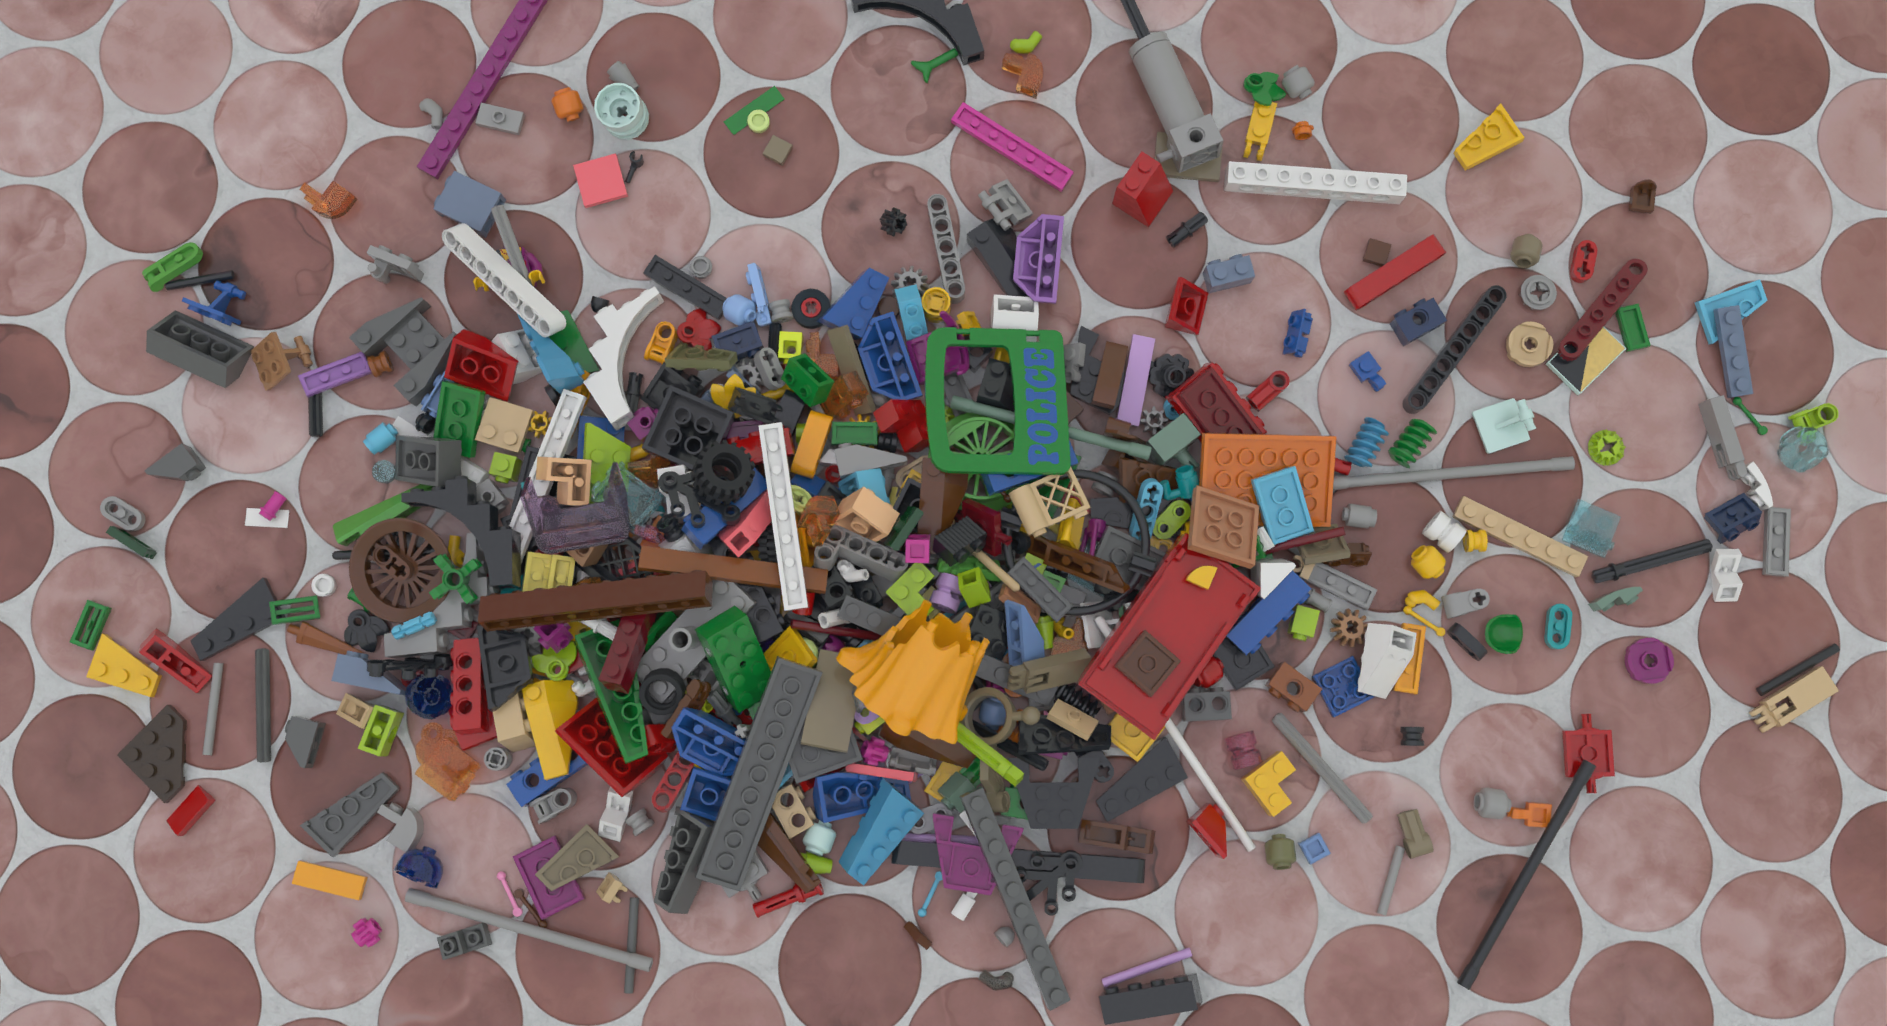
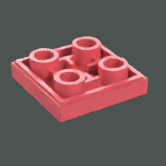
(600, 180)

